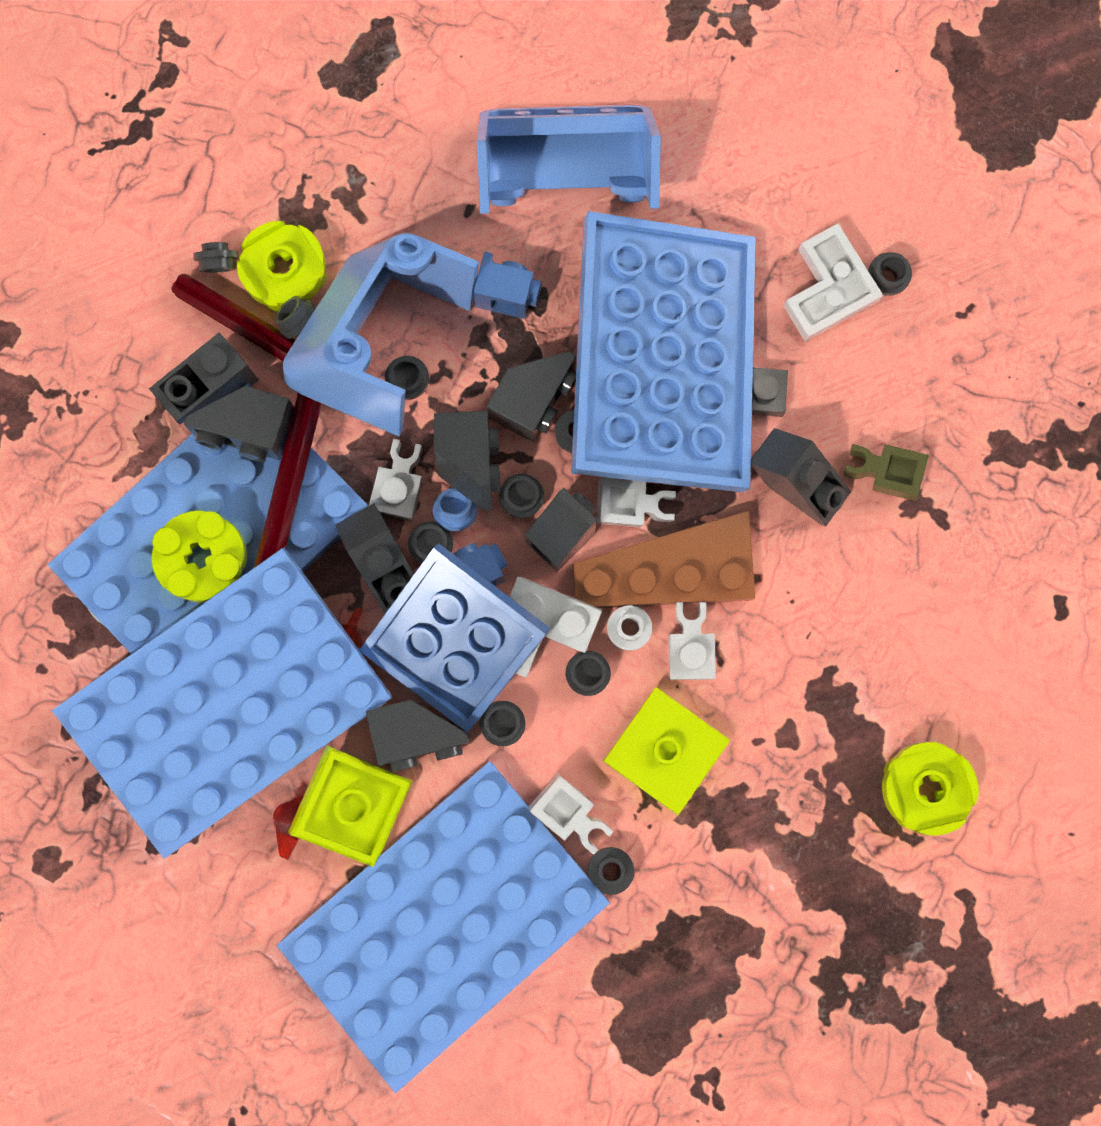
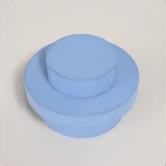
(454, 511)

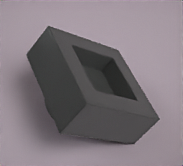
(769, 392)

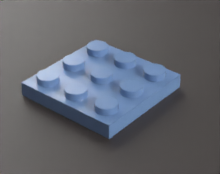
(453, 638)

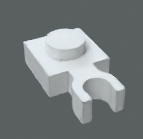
(396, 489)
(625, 503)
(691, 653)
(565, 810)

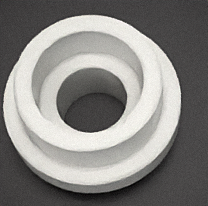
(622, 640)

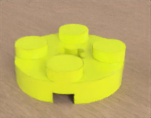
(257, 259)
(175, 544)
(952, 803)

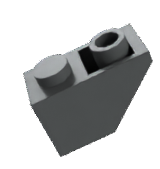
(203, 379)
(529, 393)
(244, 420)
(464, 455)
(800, 475)
(562, 528)
(375, 554)
(409, 731)

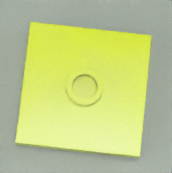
(666, 751)
(349, 806)

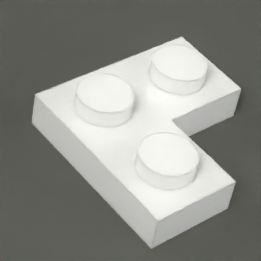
(841, 289)
(568, 618)

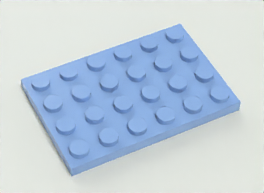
(664, 354)
(112, 558)
(222, 703)
(442, 926)

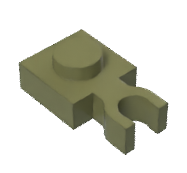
(895, 472)

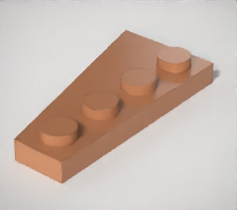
(686, 566)

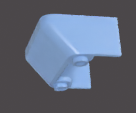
(568, 150)
(330, 354)

